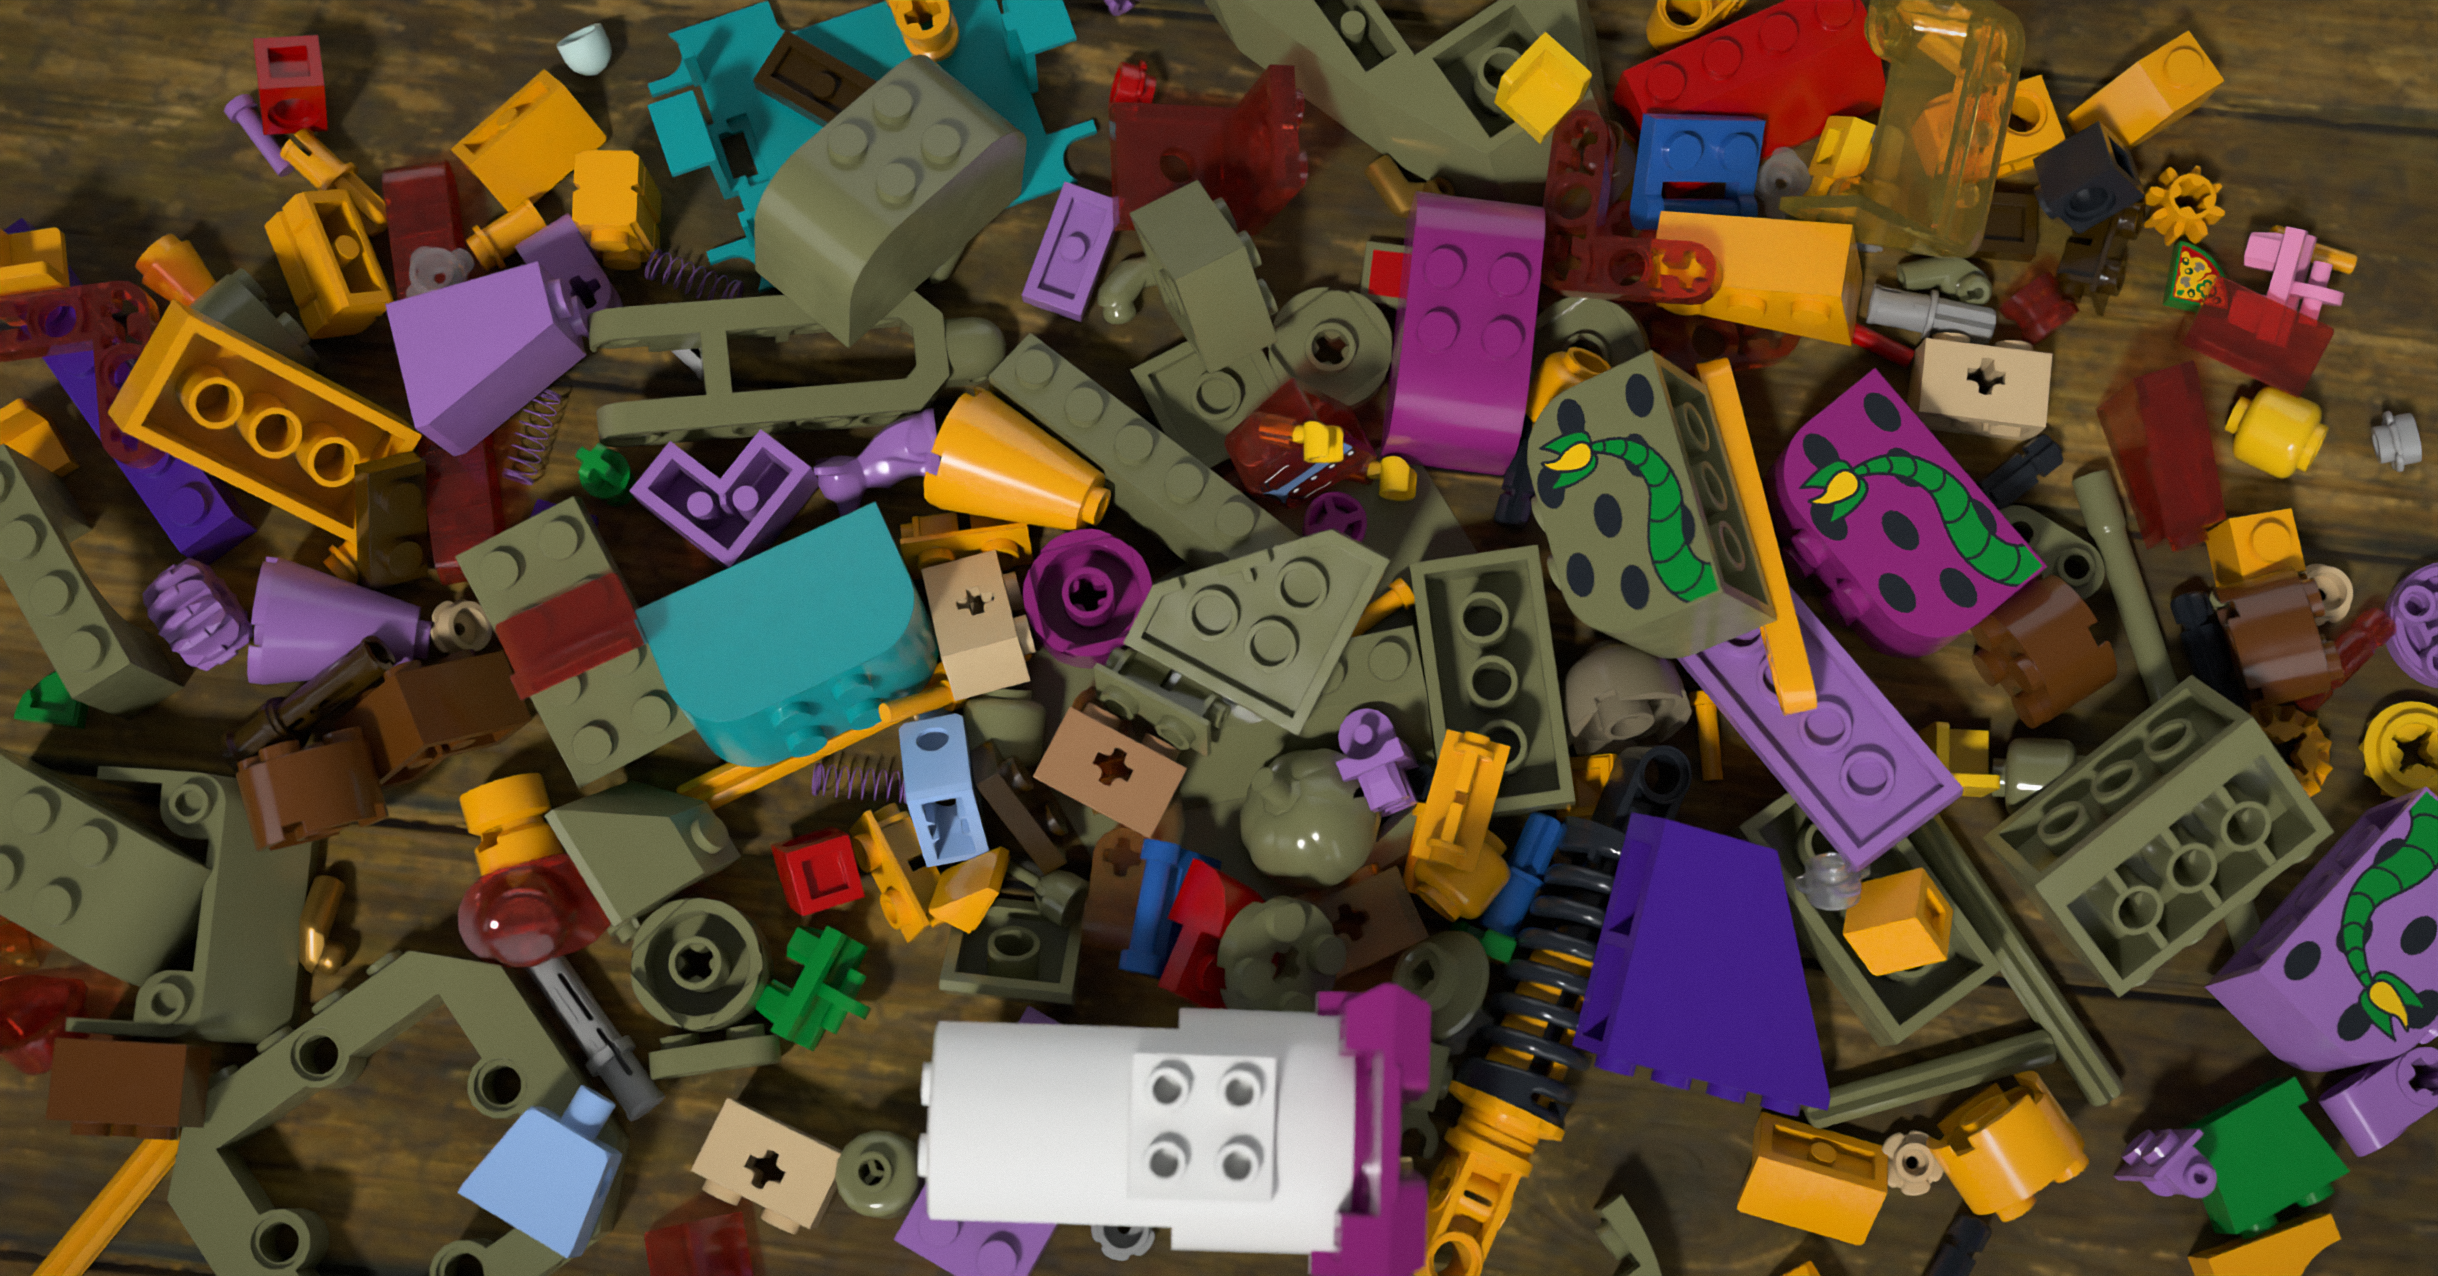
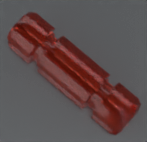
(2354, 650)

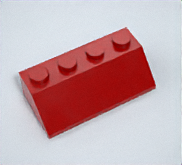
(1779, 65)

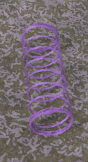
(739, 284)
(510, 473)
(817, 775)

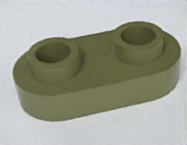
(2055, 546)
(685, 1056)

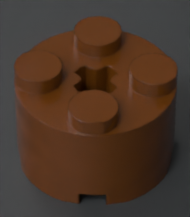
(2276, 638)
(2043, 650)
(310, 791)

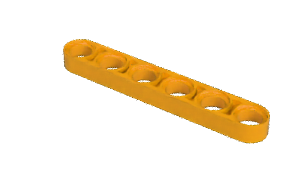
(1782, 637)

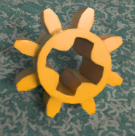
(2189, 220)

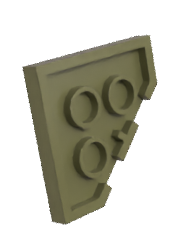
(1263, 622)

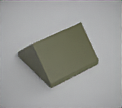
(1015, 957)

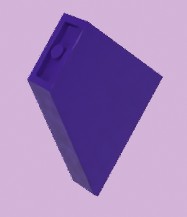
(1702, 971)

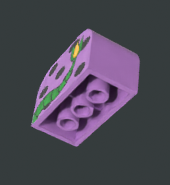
(2352, 951)

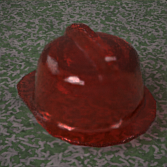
(530, 913)
(34, 1015)

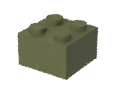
(1207, 275)

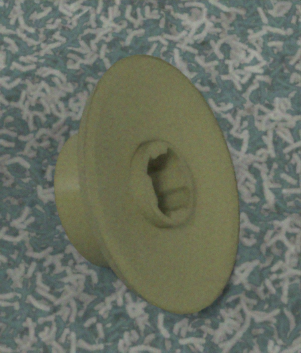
(1448, 974)

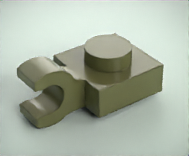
(1416, 1113)

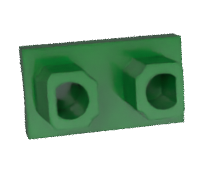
(822, 991)

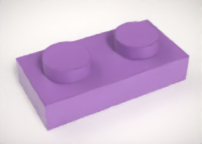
(1071, 253)

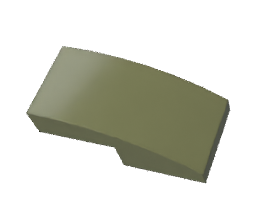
(1625, 1237)

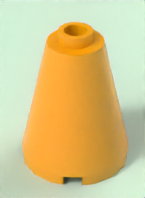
(1011, 469)

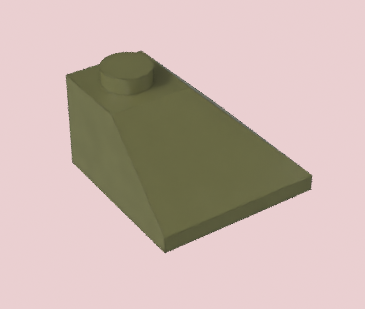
(642, 846)

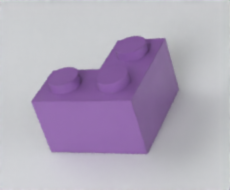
(729, 515)

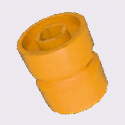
(510, 821)

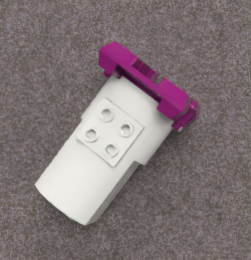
(1223, 1129)

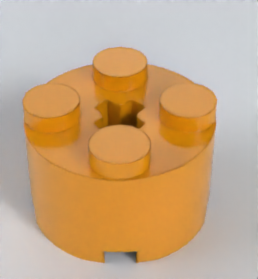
(2008, 1147)

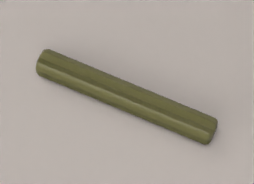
(1934, 1078)

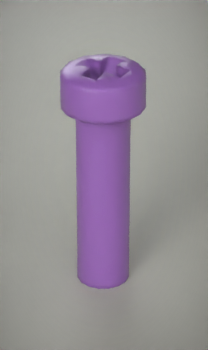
(243, 110)

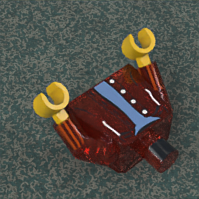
(1305, 444)

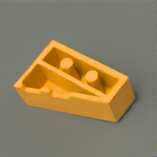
(1775, 273)

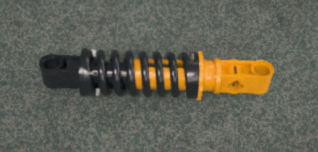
(1514, 1088)

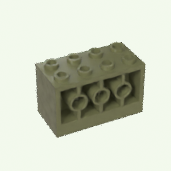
(2159, 834)

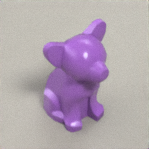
(891, 456)

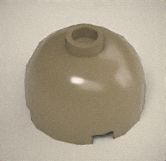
(1619, 698)

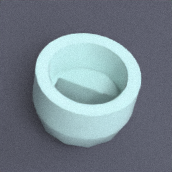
(586, 50)

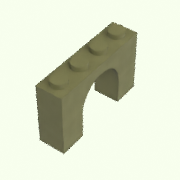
(87, 641)

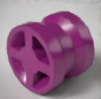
(1335, 511)

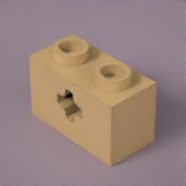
(1951, 403)
(976, 624)
(746, 1134)

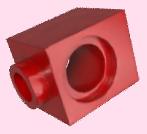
(290, 84)
(817, 870)

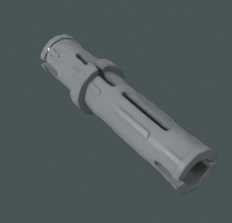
(597, 1037)

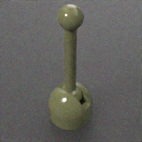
(1057, 895)

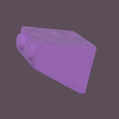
(484, 350)

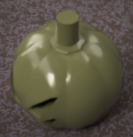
(1306, 821)

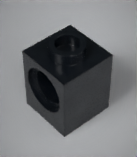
(2087, 178)

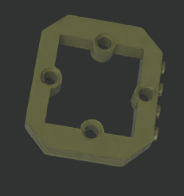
(228, 1207)

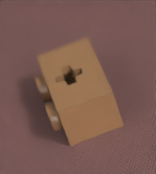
(1071, 769)

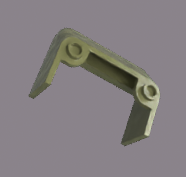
(248, 928)

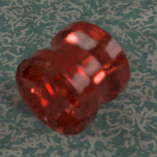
(2039, 309)

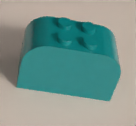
(795, 642)

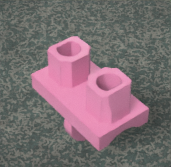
(2289, 261)

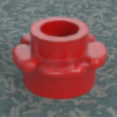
(1132, 84)

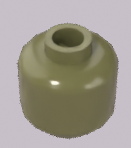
(1011, 720)
(2031, 768)
(859, 1169)

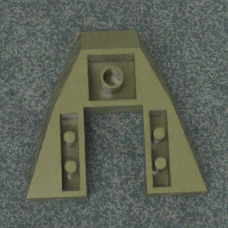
(1429, 107)

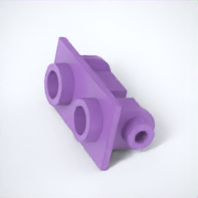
(2168, 1163)

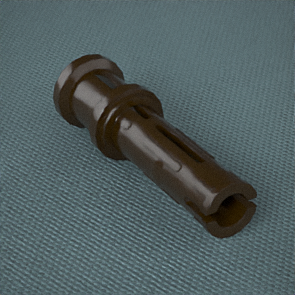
(294, 716)

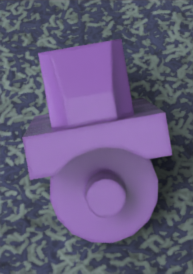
(1377, 761)

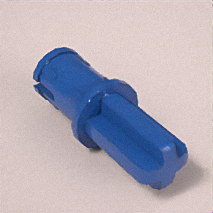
(1527, 869)

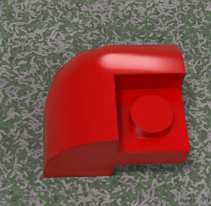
(1204, 909)

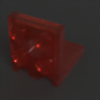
(1234, 153)

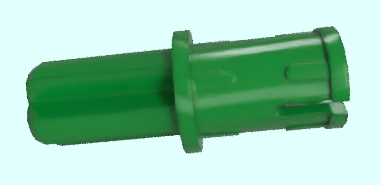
(605, 475)

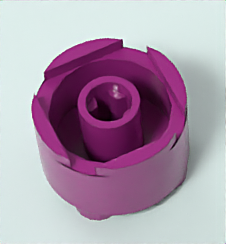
(1055, 583)

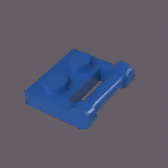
(1696, 151)
(1152, 932)

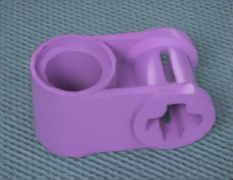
(569, 256)
(2379, 1102)

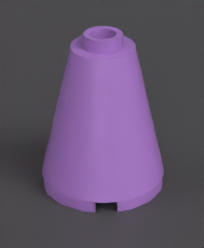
(315, 618)

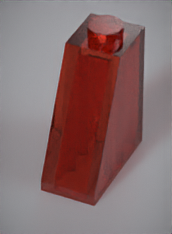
(2165, 456)

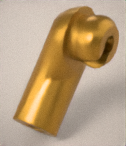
(1395, 188)
(315, 925)

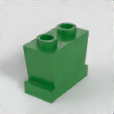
(2264, 1158)

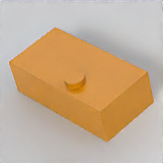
(256, 418)

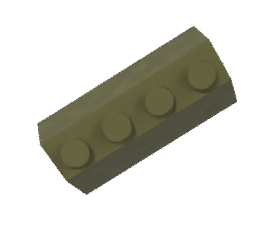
(1372, 673)

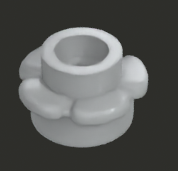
(2397, 441)
(1121, 1246)

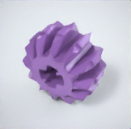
(197, 614)

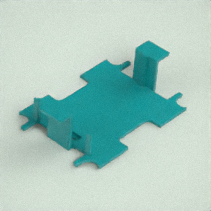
(727, 52)

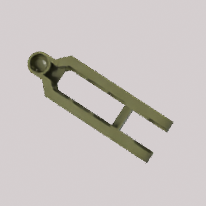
(946, 355)

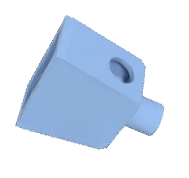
(939, 769)
(550, 1173)

